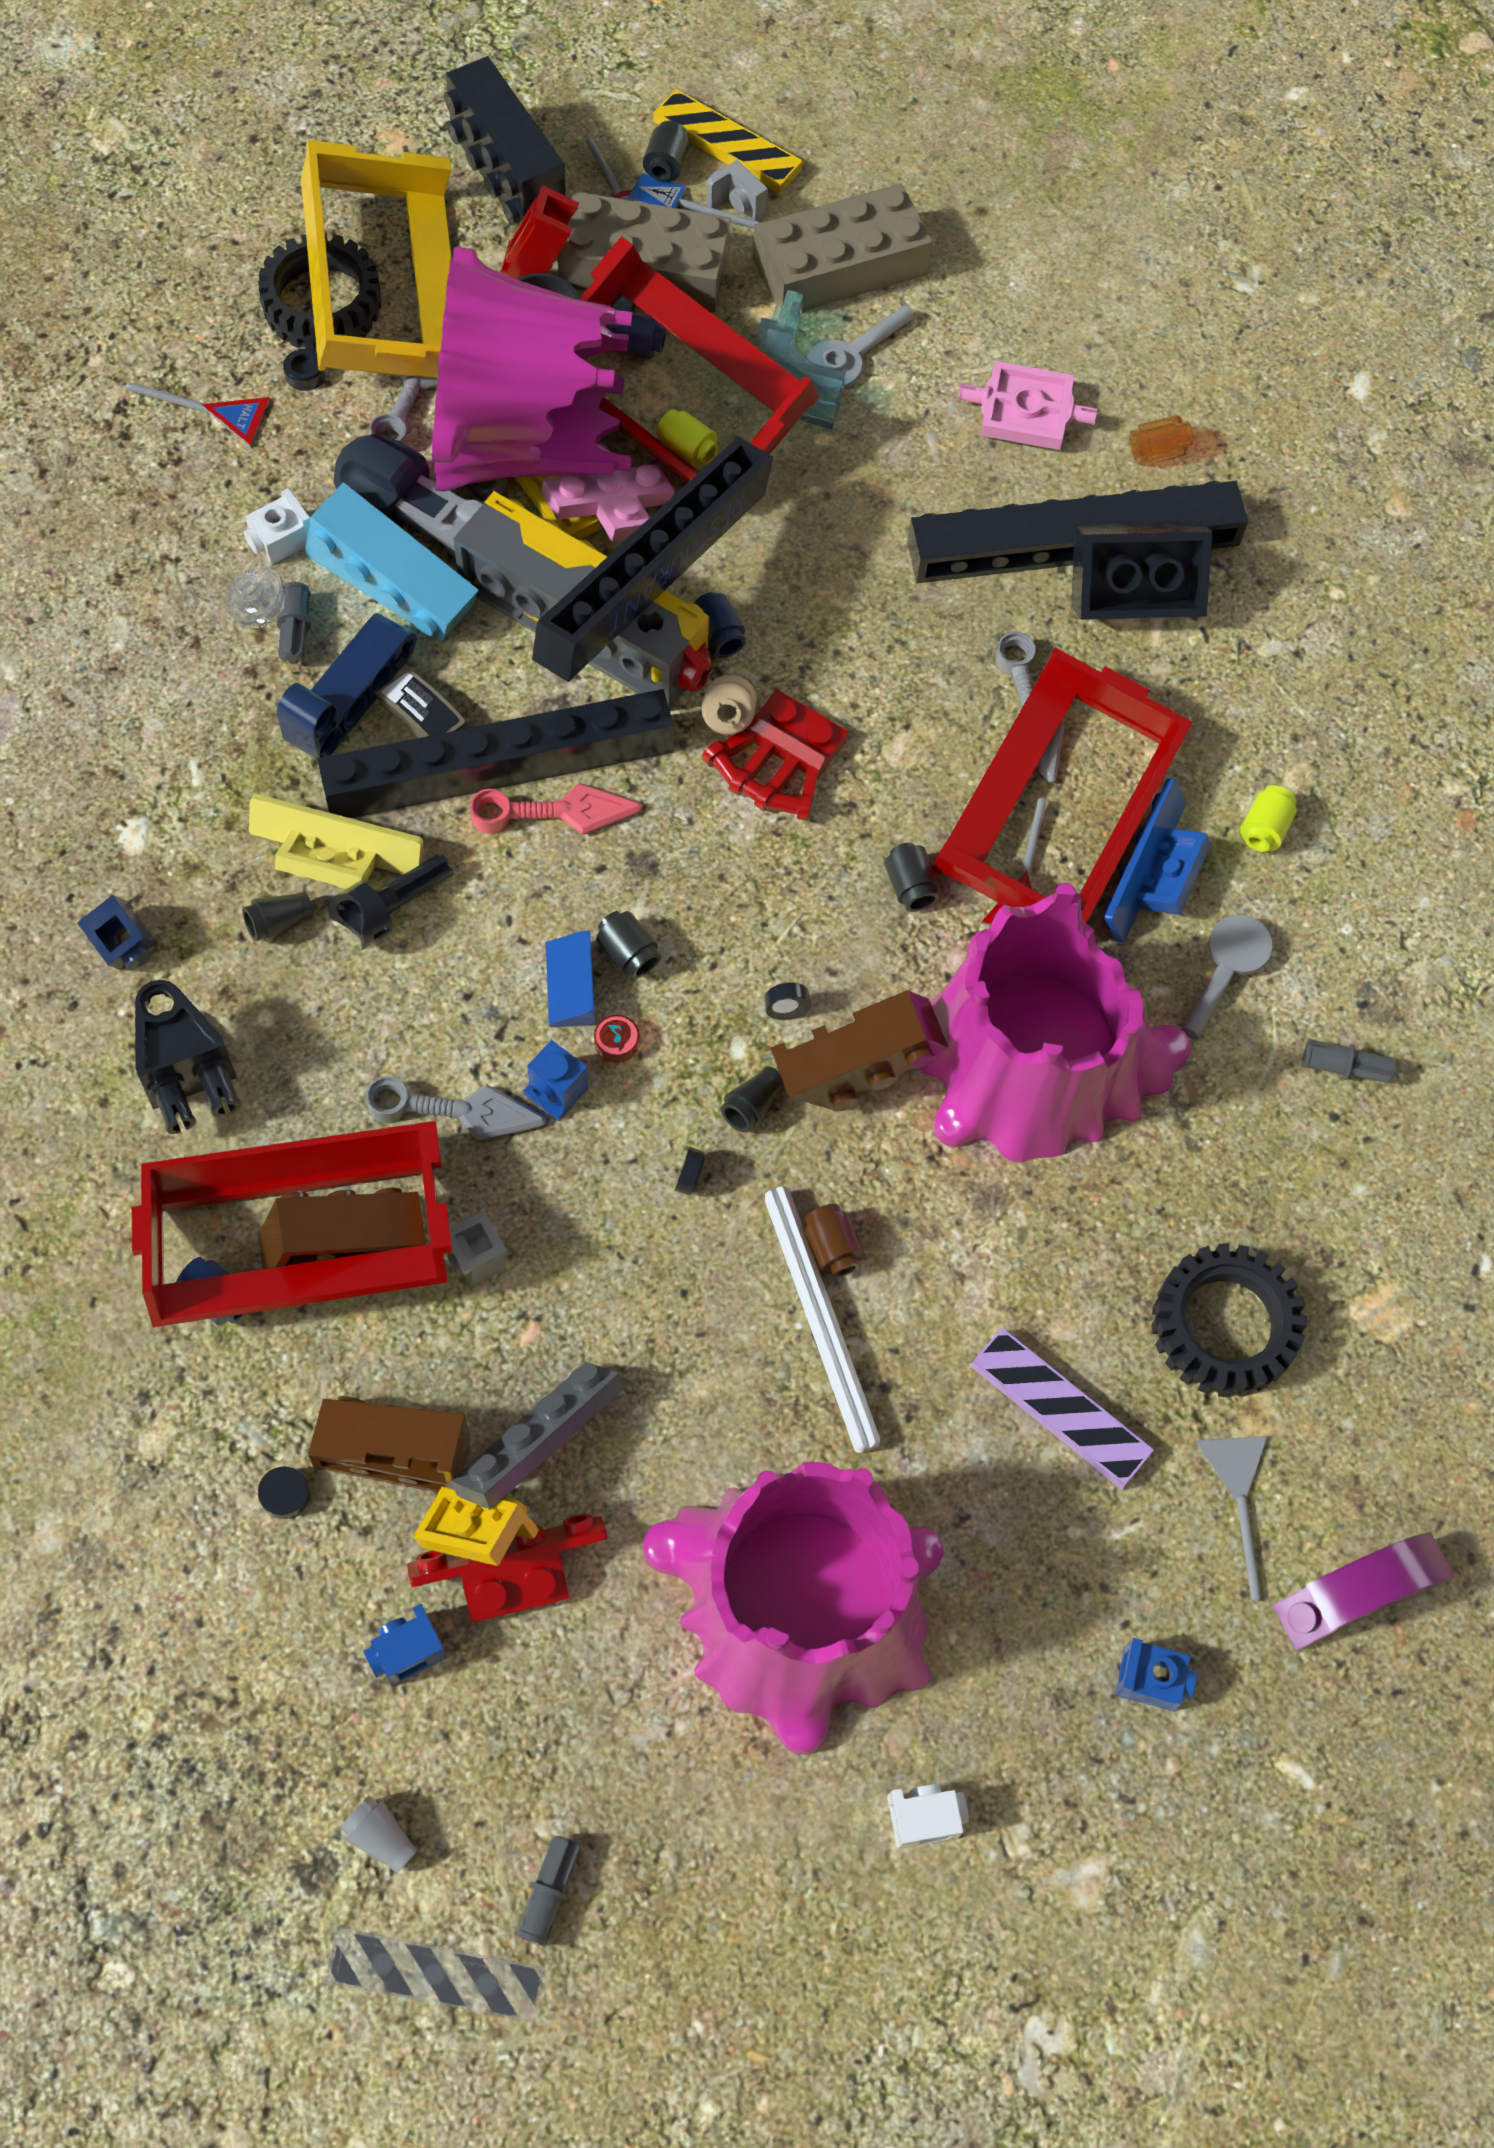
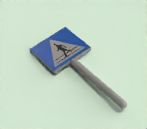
(670, 194)

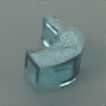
(777, 342)

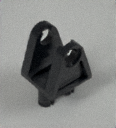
(180, 1057)

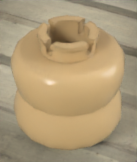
(741, 709)

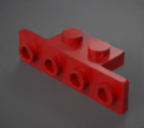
(526, 1576)

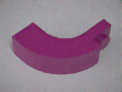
(1363, 1589)

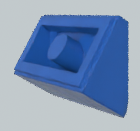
(570, 980)

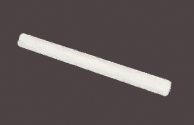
(822, 1320)

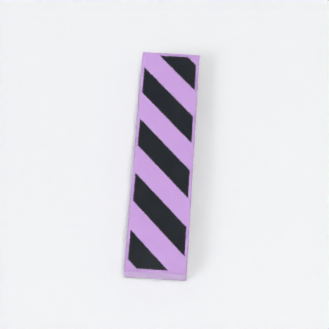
(1061, 1408)

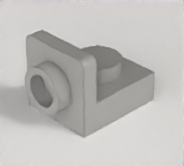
(739, 187)

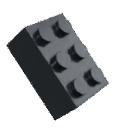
(1141, 570)

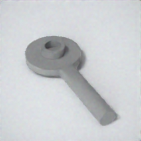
(847, 357)
(1239, 948)

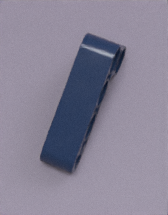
(328, 712)

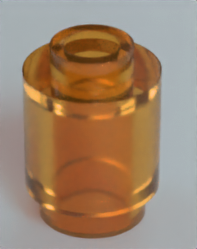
(1161, 440)

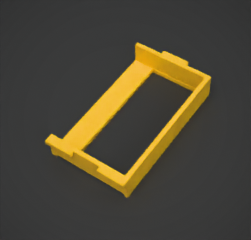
(423, 183)

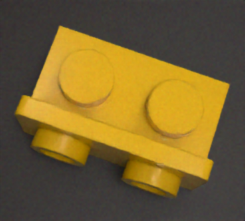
(471, 1530)

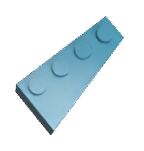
(387, 564)

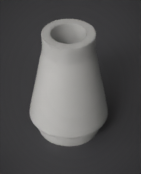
(378, 1834)

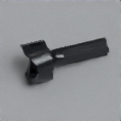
(368, 911)

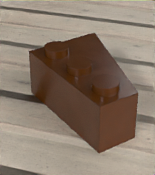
(862, 1055)
(339, 1226)
(390, 1443)

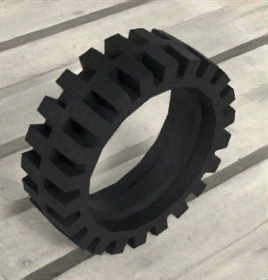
(293, 262)

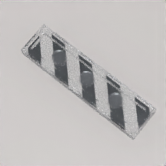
(435, 1975)

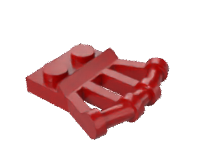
(789, 732)

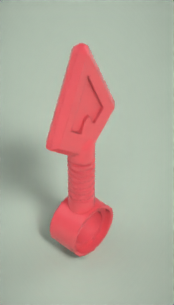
(582, 808)

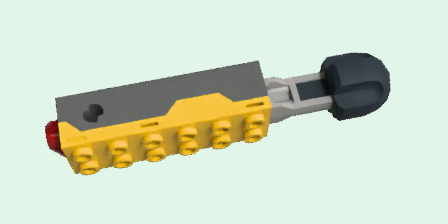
(527, 565)

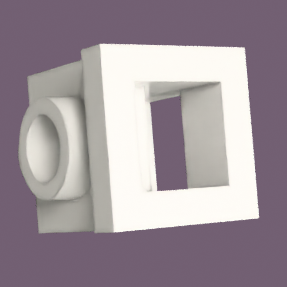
(278, 528)
(927, 1815)

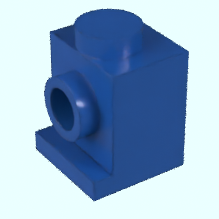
(556, 1080)
(405, 1648)
(1139, 1684)

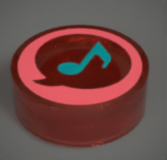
(616, 1038)

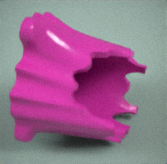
(519, 380)
(1045, 1036)
(802, 1596)

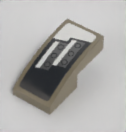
(419, 706)

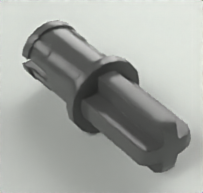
(294, 623)
(1347, 1061)
(548, 1891)

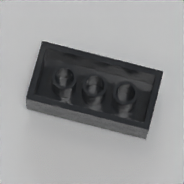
(500, 138)

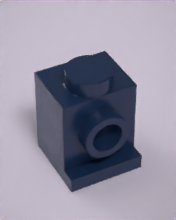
(107, 925)

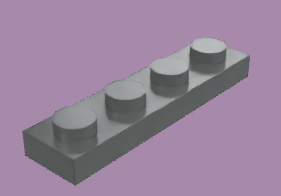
(537, 1435)

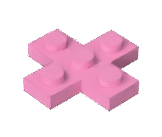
(614, 498)

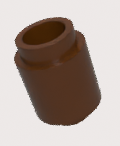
(834, 1240)

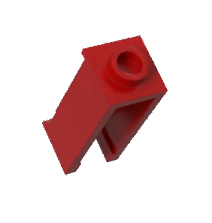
(540, 234)

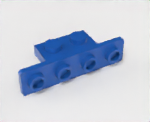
(1160, 866)

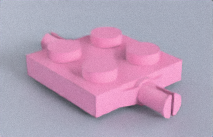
(1027, 405)

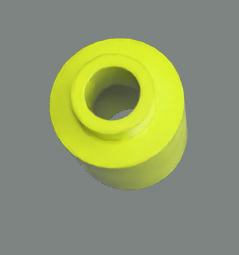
(687, 438)
(1269, 818)

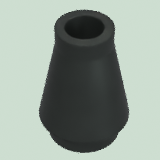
(274, 915)
(751, 1101)

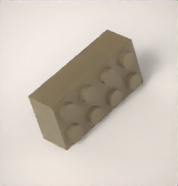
(675, 242)
(843, 248)

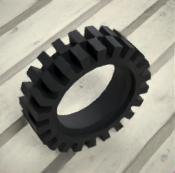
(1256, 1276)

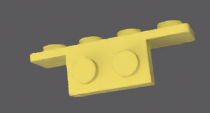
(331, 845)

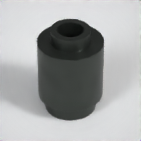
(666, 151)
(912, 876)
(628, 943)

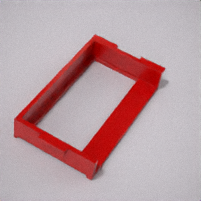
(627, 275)
(1019, 755)
(281, 1170)

